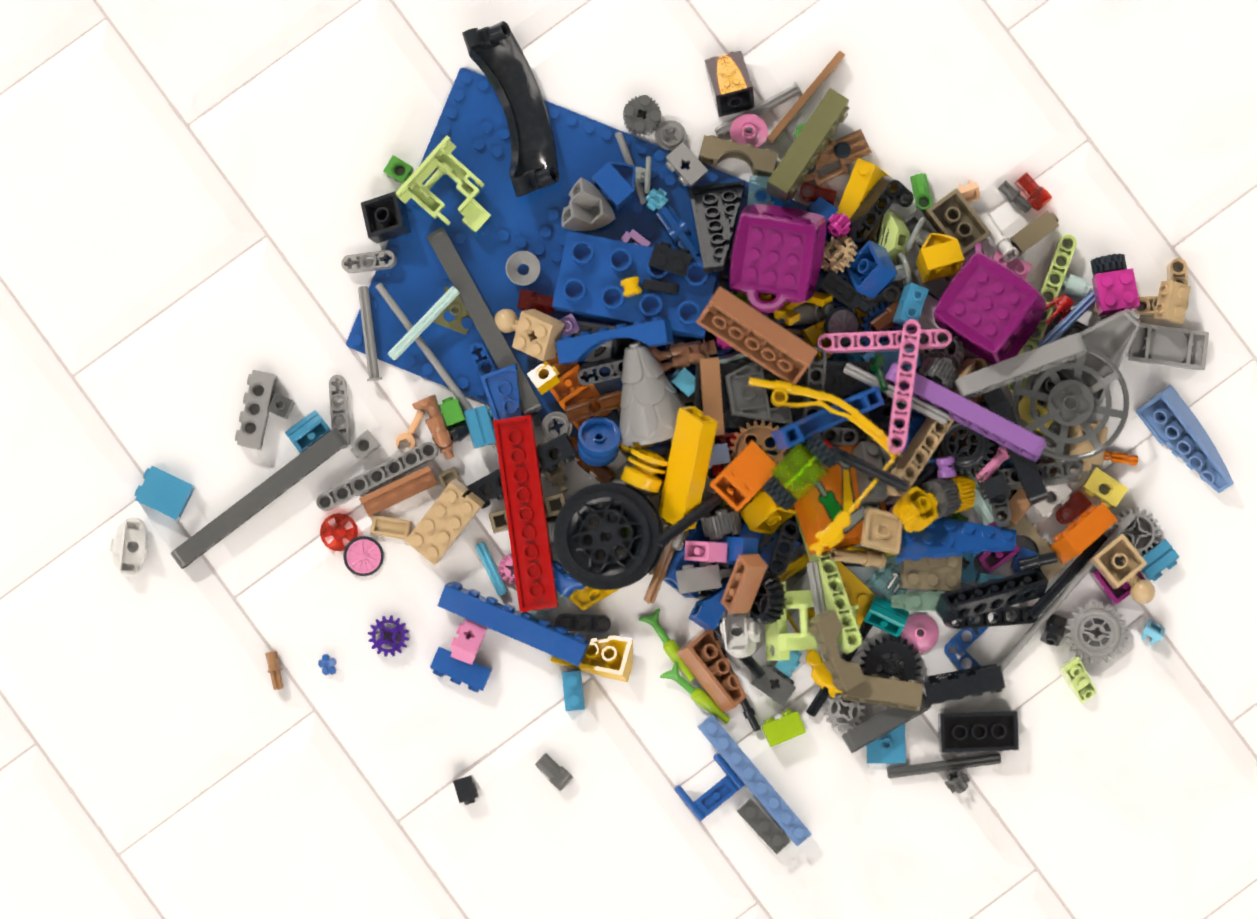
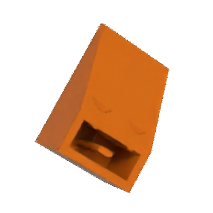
(744, 476)

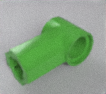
(921, 190)

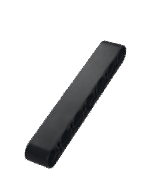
(1024, 467)

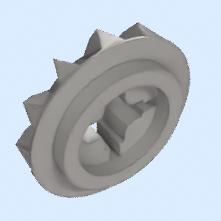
(669, 126)
(548, 422)

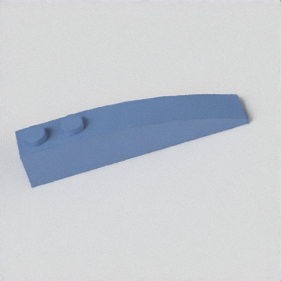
(1181, 431)

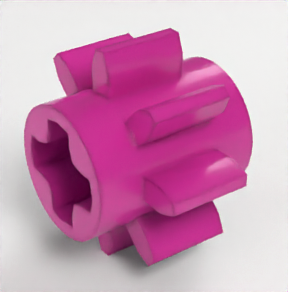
(839, 224)

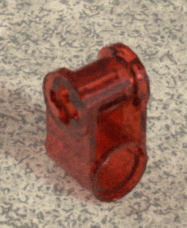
(1074, 506)

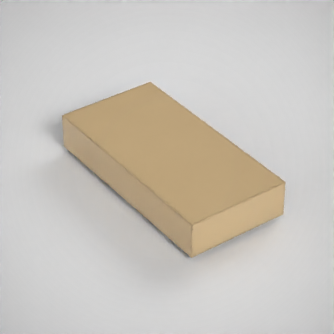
(390, 527)

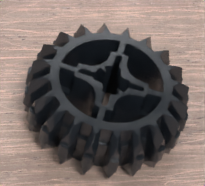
(769, 600)

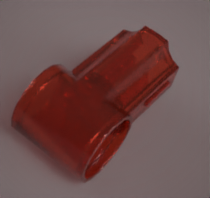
(827, 194)
(1035, 195)
(531, 300)

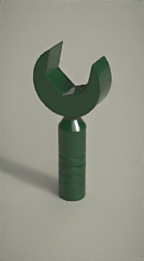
(877, 365)

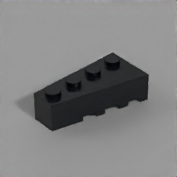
(964, 683)

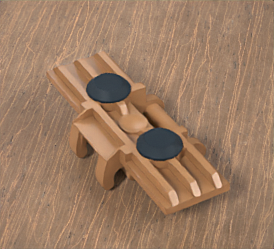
(841, 151)

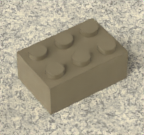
(957, 219)
(931, 574)

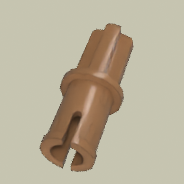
(274, 670)

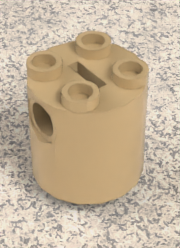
(1086, 446)

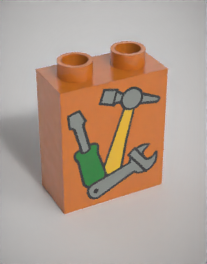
(828, 498)

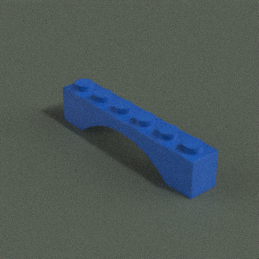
(577, 349)
(823, 419)
(709, 610)

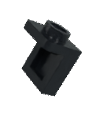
(1054, 630)

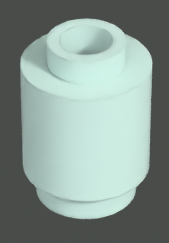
(1076, 286)

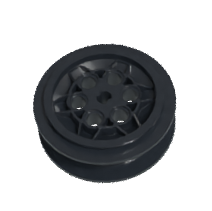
(640, 548)

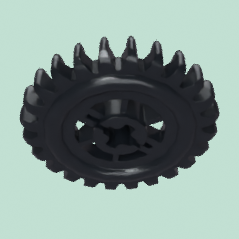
(972, 461)
(880, 648)

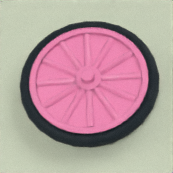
(363, 556)

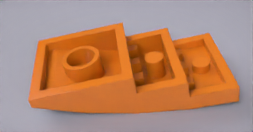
(571, 390)

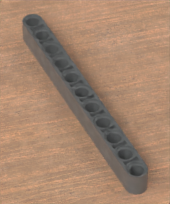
(481, 315)
(259, 498)

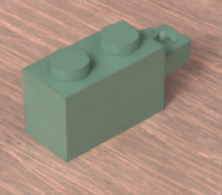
(916, 600)

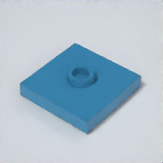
(888, 748)

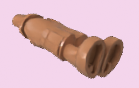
(684, 354)
(436, 425)

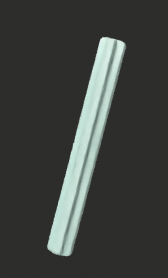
(423, 323)

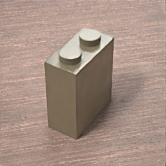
(1034, 232)

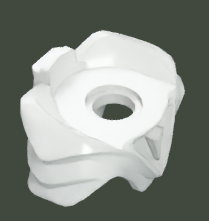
(125, 561)
(742, 645)

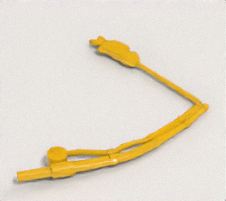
(833, 532)
(819, 673)

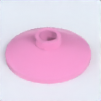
(755, 137)
(930, 630)

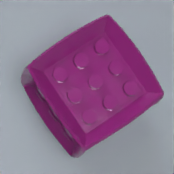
(777, 254)
(990, 308)

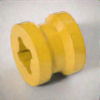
(631, 286)

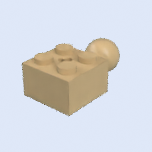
(534, 334)
(1131, 562)

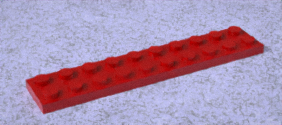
(525, 513)

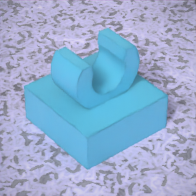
(1153, 630)

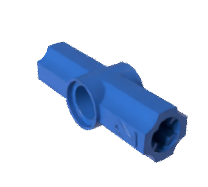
(677, 230)

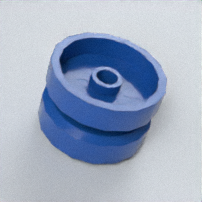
(598, 441)

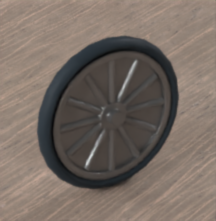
(842, 321)

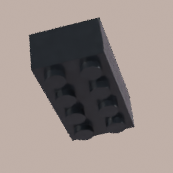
(978, 731)

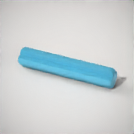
(491, 569)

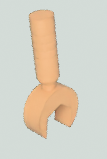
(412, 429)

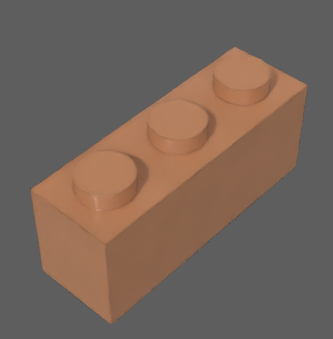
(744, 583)

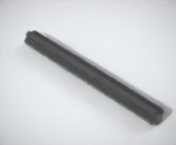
(945, 765)

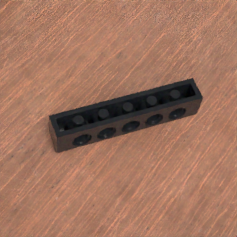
(567, 453)
(991, 595)

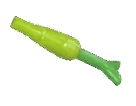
(669, 646)
(698, 695)

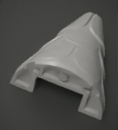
(1111, 338)
(647, 399)

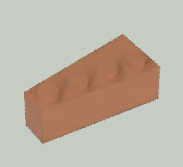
(712, 670)

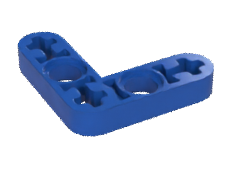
(962, 646)

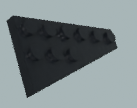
(715, 217)

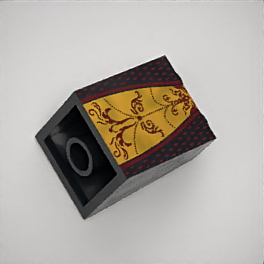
(730, 83)

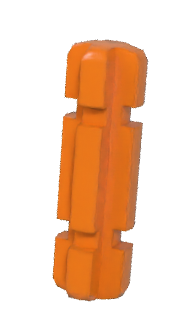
(1119, 457)

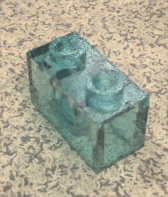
(756, 185)

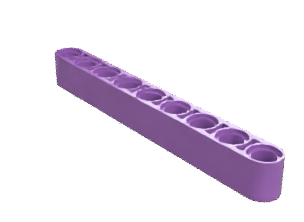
(973, 415)

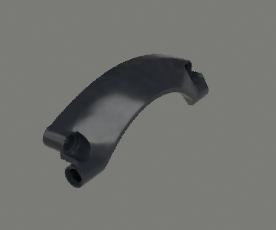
(530, 130)

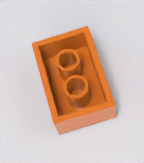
(1082, 532)

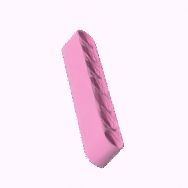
(875, 346)
(907, 378)

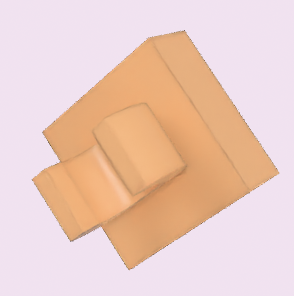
(970, 191)

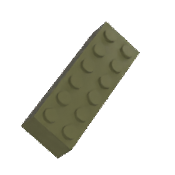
(807, 146)

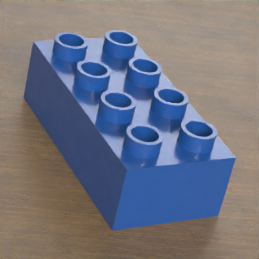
(592, 287)

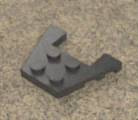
(752, 400)

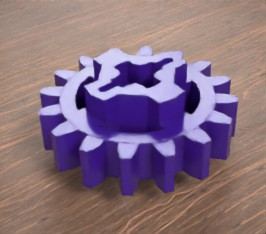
(381, 641)

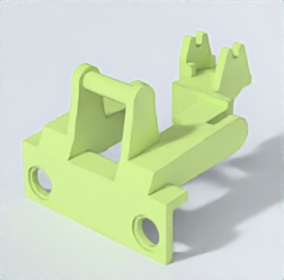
(447, 164)
(777, 633)

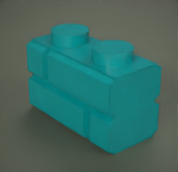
(885, 617)

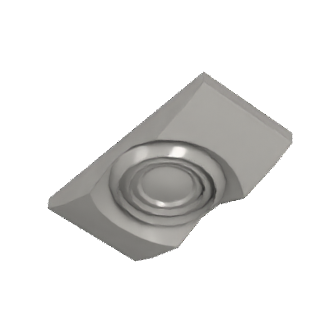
(1169, 346)

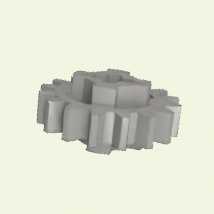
(835, 715)

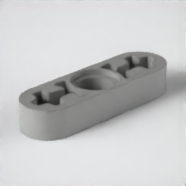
(381, 255)

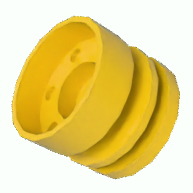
(645, 469)

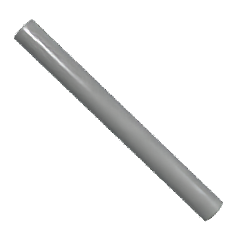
(628, 159)

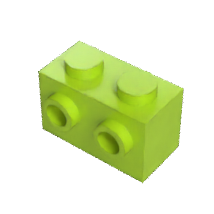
(783, 728)

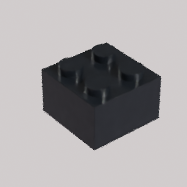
(385, 218)

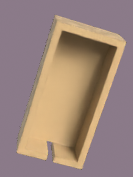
(444, 522)

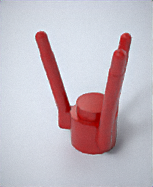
(1062, 305)

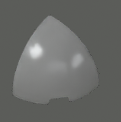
(587, 208)

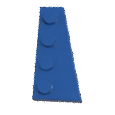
(503, 392)

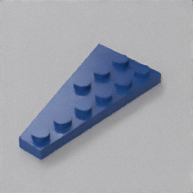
(953, 538)

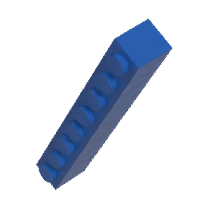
(513, 623)

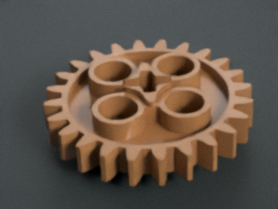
(761, 433)

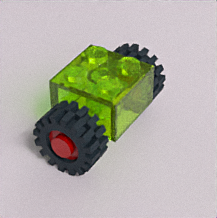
(800, 471)

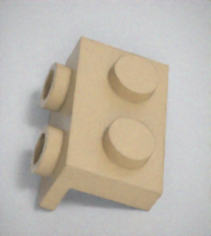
(1172, 301)

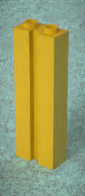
(687, 464)

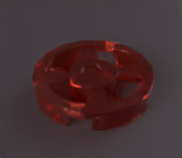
(338, 532)

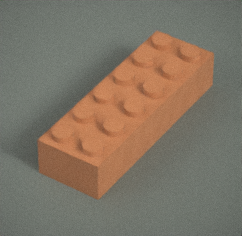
(756, 336)

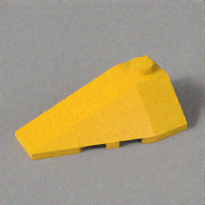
(861, 182)
(606, 658)

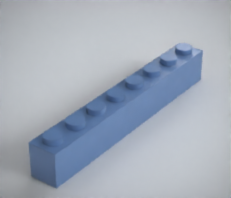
(754, 780)

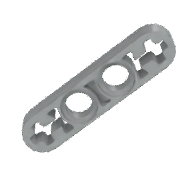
(343, 411)

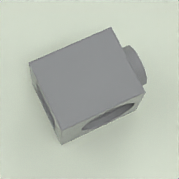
(373, 445)

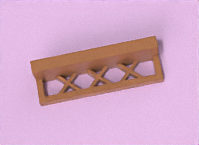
(398, 491)

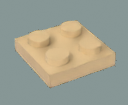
(881, 531)

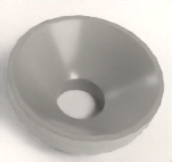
(520, 258)

